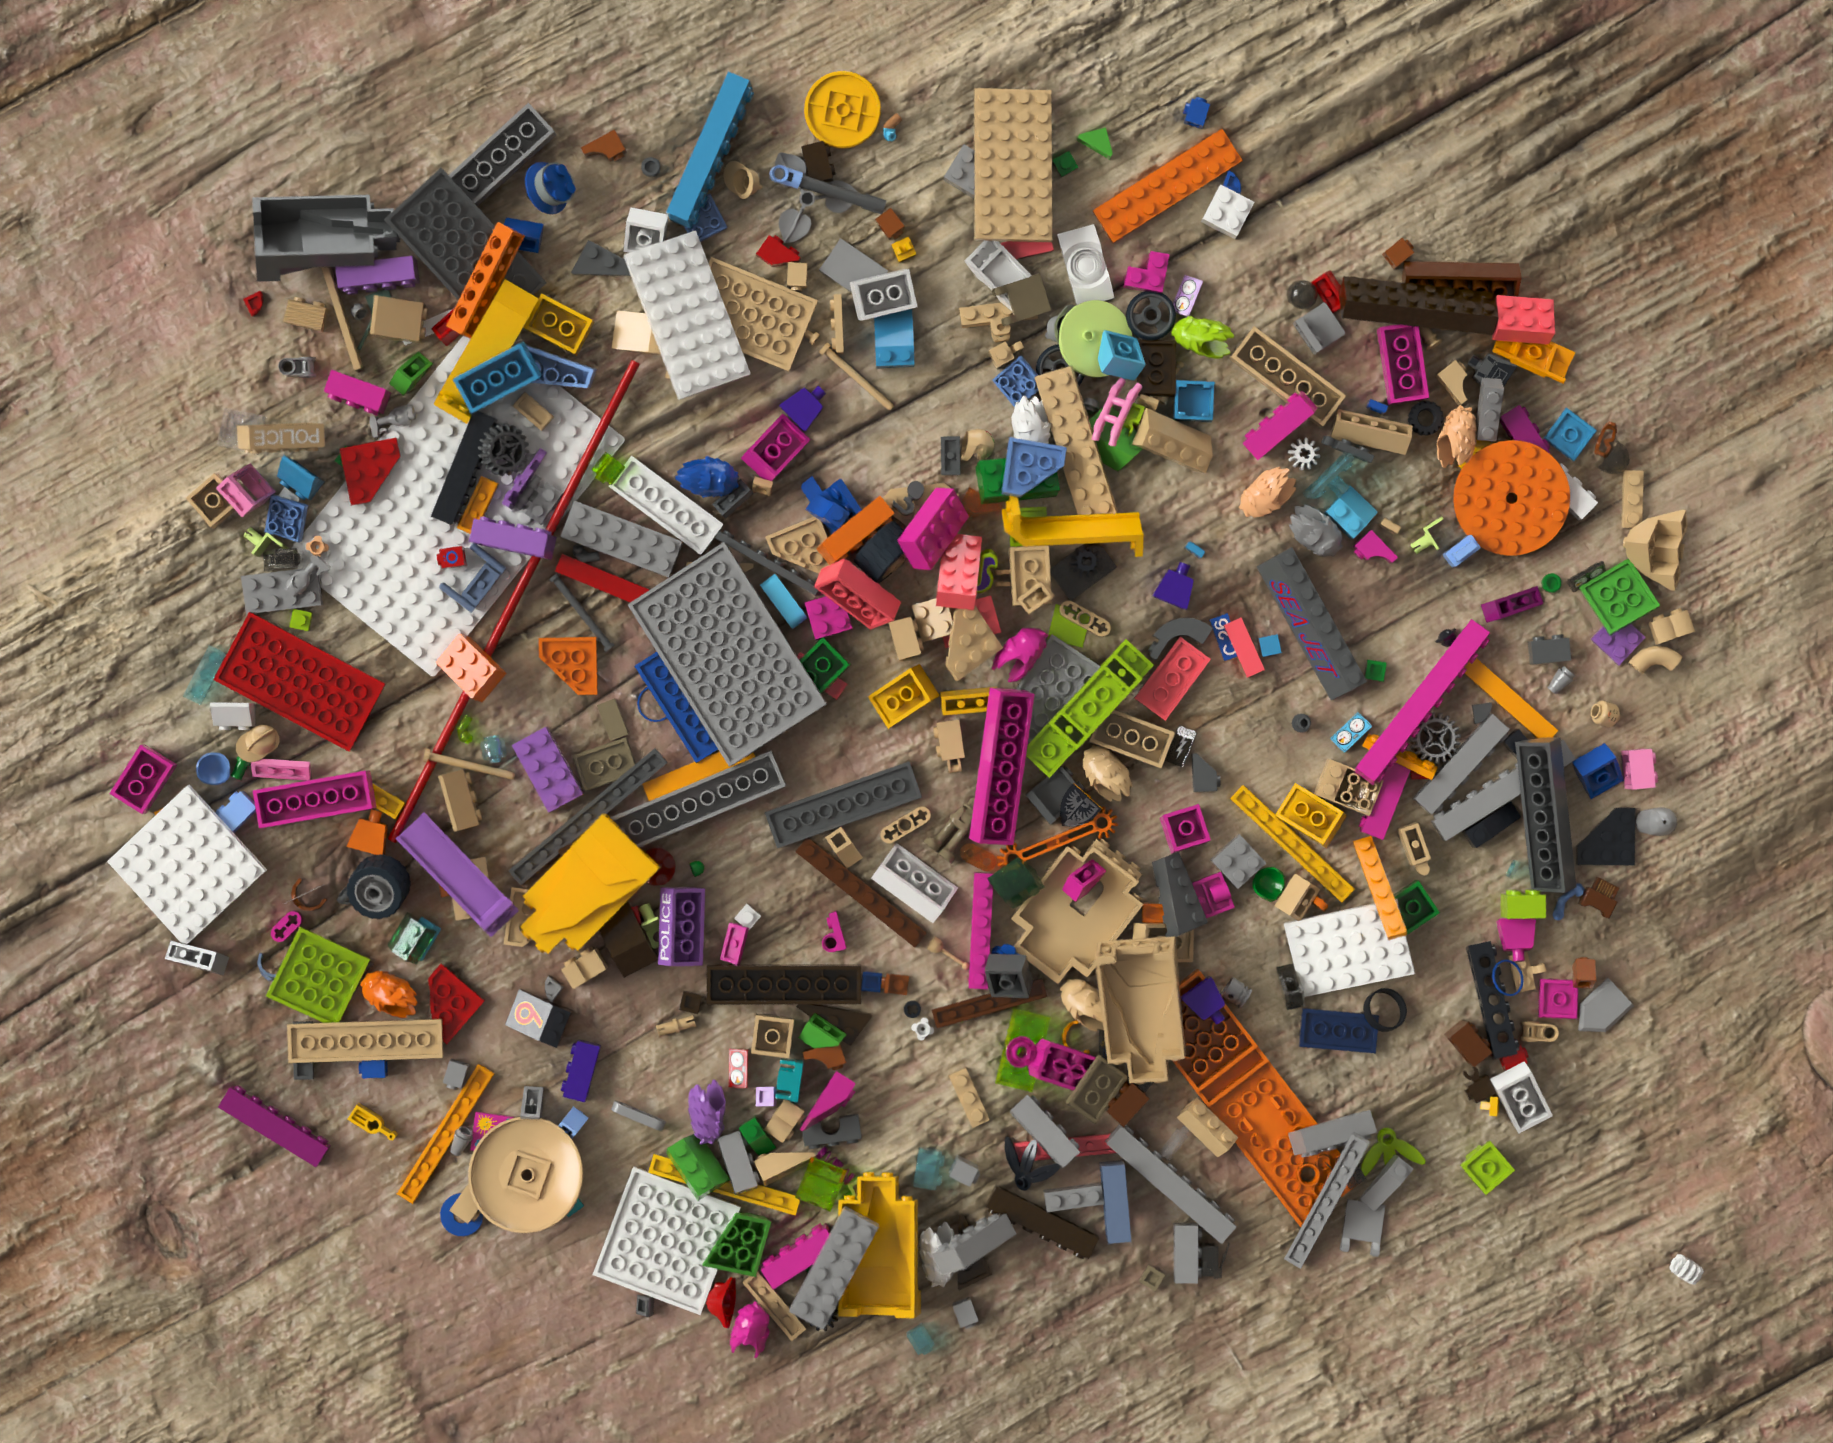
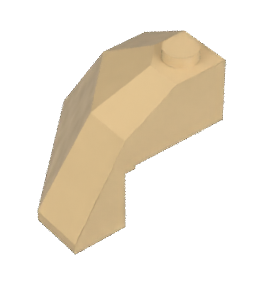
(1657, 547)

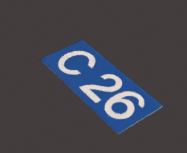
(1222, 638)

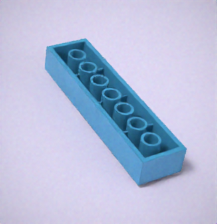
(709, 150)

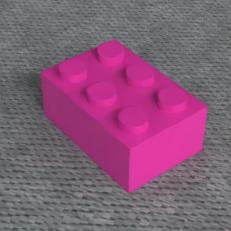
(357, 393)
(143, 779)

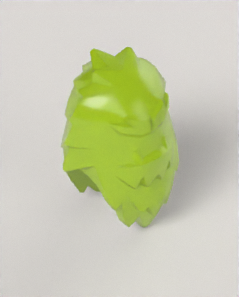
(1203, 336)

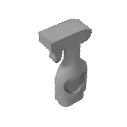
(398, 416)
(300, 580)

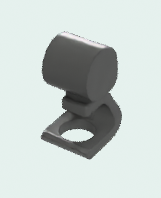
(915, 491)

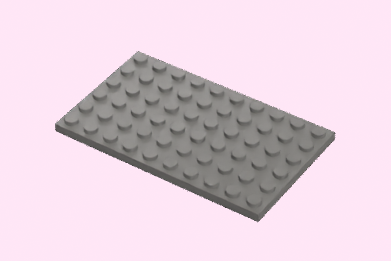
(727, 654)

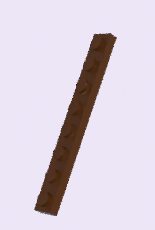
(861, 892)

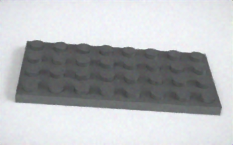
(451, 235)

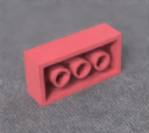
(959, 573)
(857, 594)

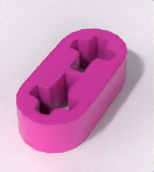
(283, 923)

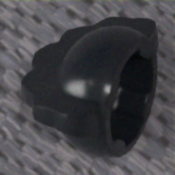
(1446, 637)

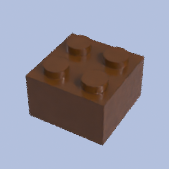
(1468, 1043)
(1127, 1103)

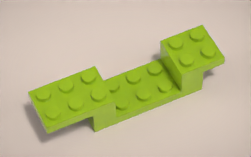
(1088, 708)

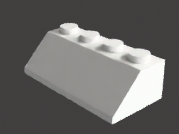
(914, 883)

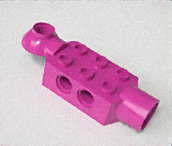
(1049, 1061)

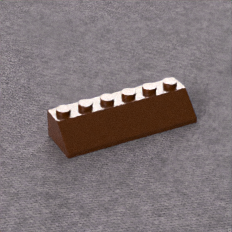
(1492, 277)

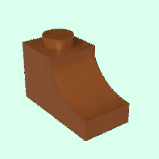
(606, 145)
(831, 1056)

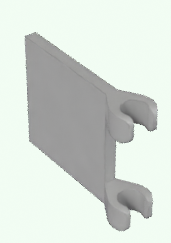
(1363, 1225)

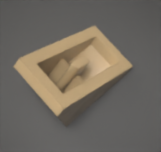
(1035, 597)

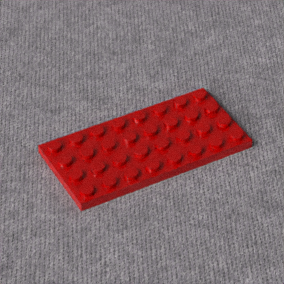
(299, 681)

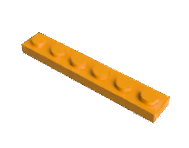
(1379, 888)

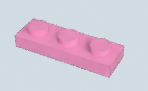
(281, 769)

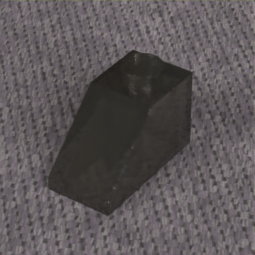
(281, 559)
(1290, 986)

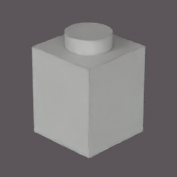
(456, 1074)
(965, 1313)

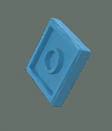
(1570, 434)

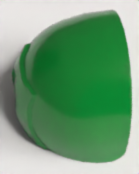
(1269, 883)

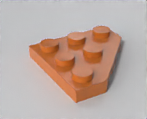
(573, 661)

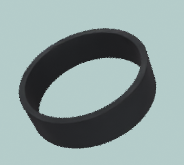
(1400, 1001)

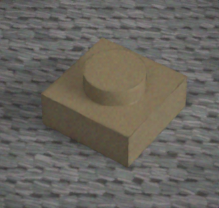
(1151, 1277)

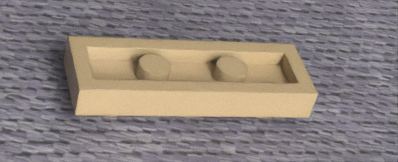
(837, 324)
(1632, 498)
(969, 1097)

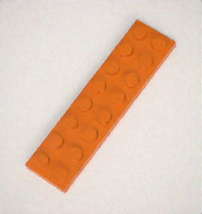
(1167, 186)

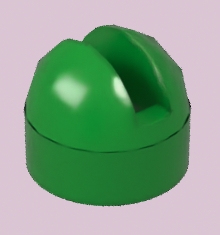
(697, 868)

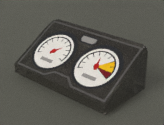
(1586, 575)

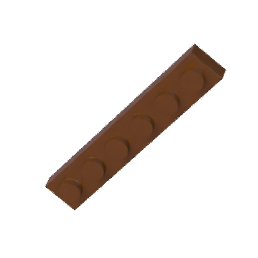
(983, 1005)

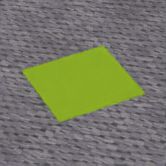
(1067, 630)

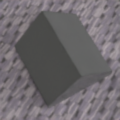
(645, 1305)

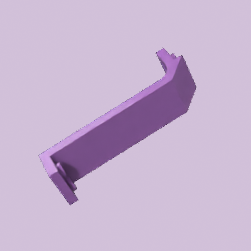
(457, 874)

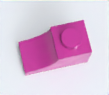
(1372, 546)

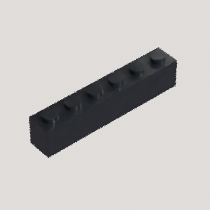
(463, 470)

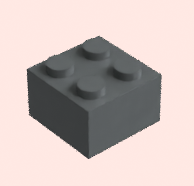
(1008, 975)

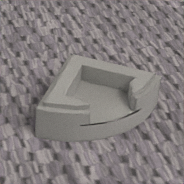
(552, 988)

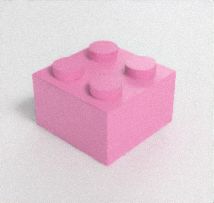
(1639, 768)

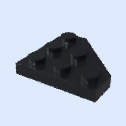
(1610, 841)

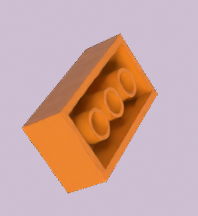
(857, 529)

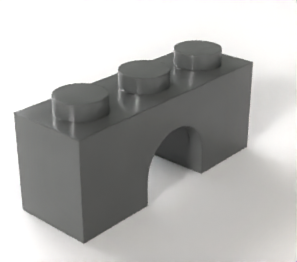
(848, 1131)

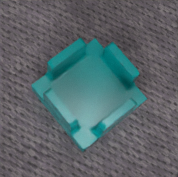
(789, 1079)

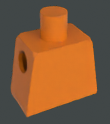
(370, 834)

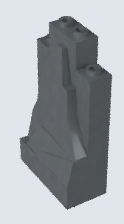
(317, 232)

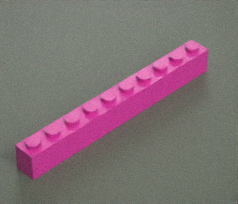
(1422, 702)

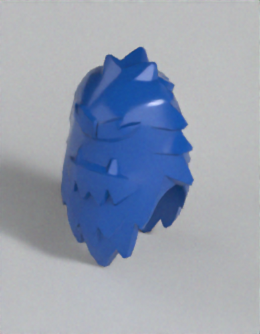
(708, 477)

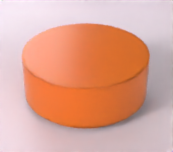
(1319, 903)

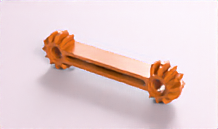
(1062, 838)

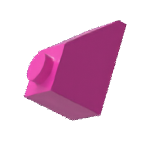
(1083, 880)

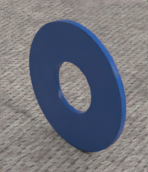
(452, 1225)

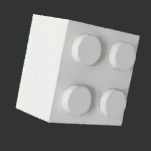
(1227, 211)

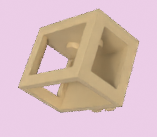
(1027, 568)

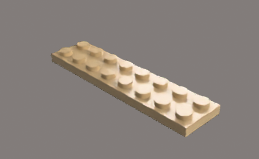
(1073, 430)
(365, 1040)

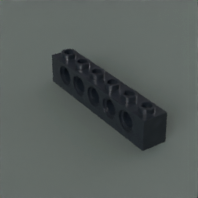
(1498, 1049)

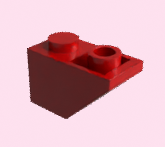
(776, 254)

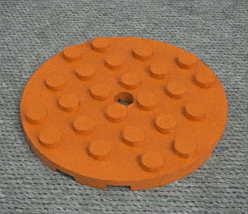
(1540, 501)

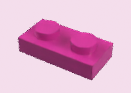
(734, 943)

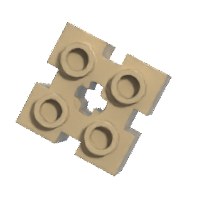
(586, 967)

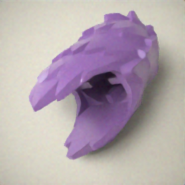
(707, 1112)

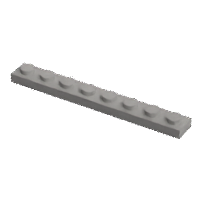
(1327, 1200)

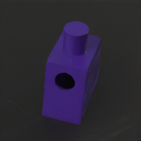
(804, 407)
(1175, 587)
(1205, 1000)

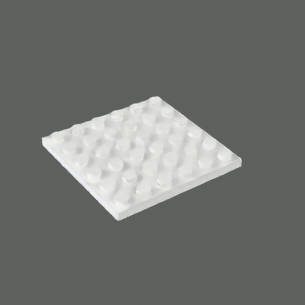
(187, 865)
(663, 1240)

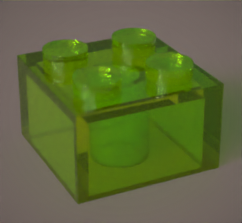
(820, 1184)

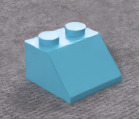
(1120, 355)
(1351, 513)

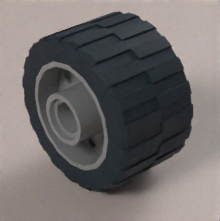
(378, 886)

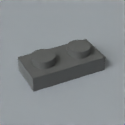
(950, 455)
(729, 503)

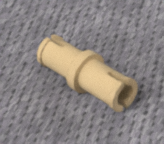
(675, 1025)

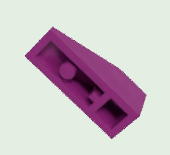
(1511, 604)

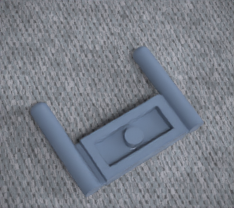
(481, 582)

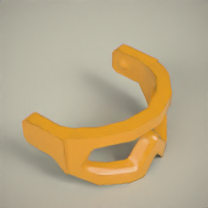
(1064, 1033)

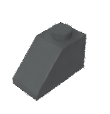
(1203, 775)

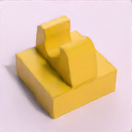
(903, 249)
(1492, 1105)

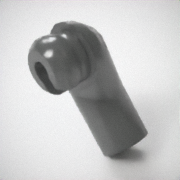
(583, 556)

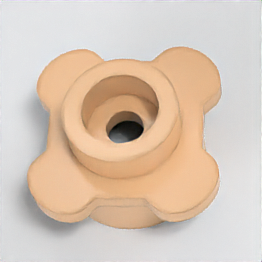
(317, 541)

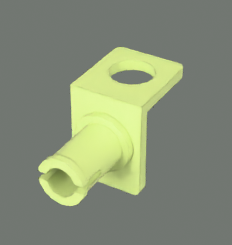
(1427, 539)
(261, 542)
(651, 923)

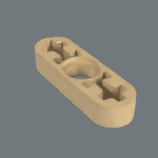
(1086, 626)
(915, 813)

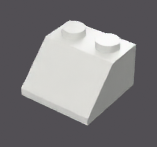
(644, 229)
(233, 714)

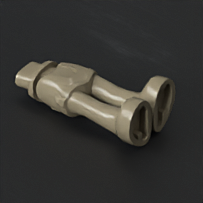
(960, 819)

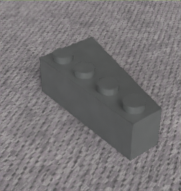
(1177, 896)

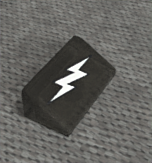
(1180, 746)

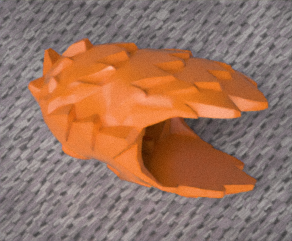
(389, 994)

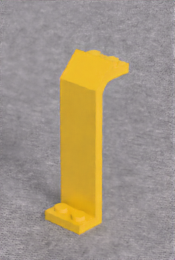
(493, 336)
(1073, 528)

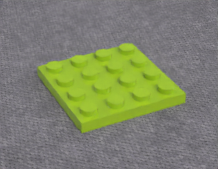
(317, 976)

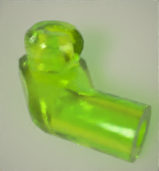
(462, 730)

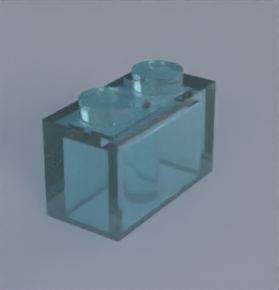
(927, 1168)

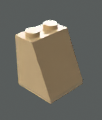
(398, 319)

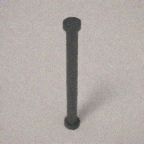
(581, 611)

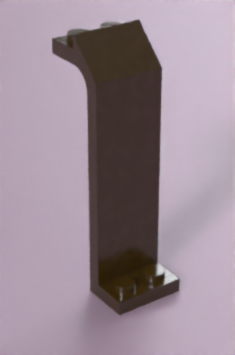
(625, 938)

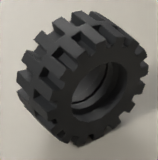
(1437, 414)

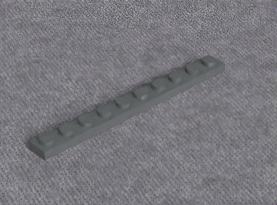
(587, 816)

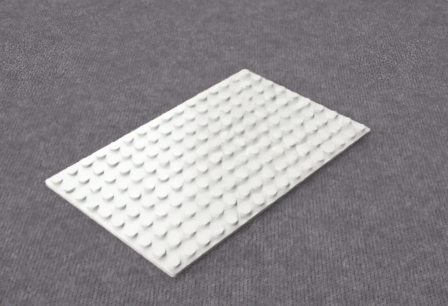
(389, 547)

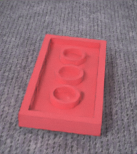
(1172, 678)

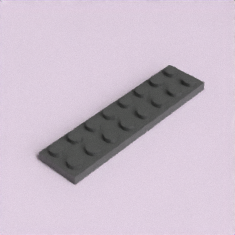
(843, 804)

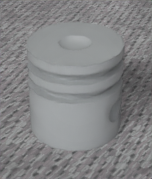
(1236, 992)

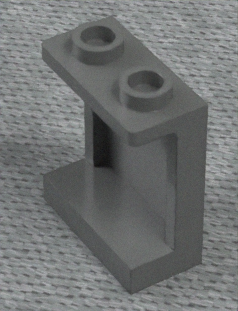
(1050, 792)

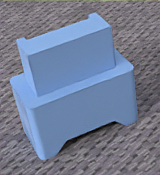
(1461, 551)

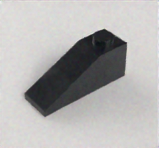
(1491, 825)

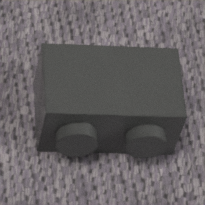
(1550, 650)

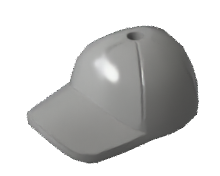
(1651, 821)

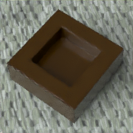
(690, 1002)

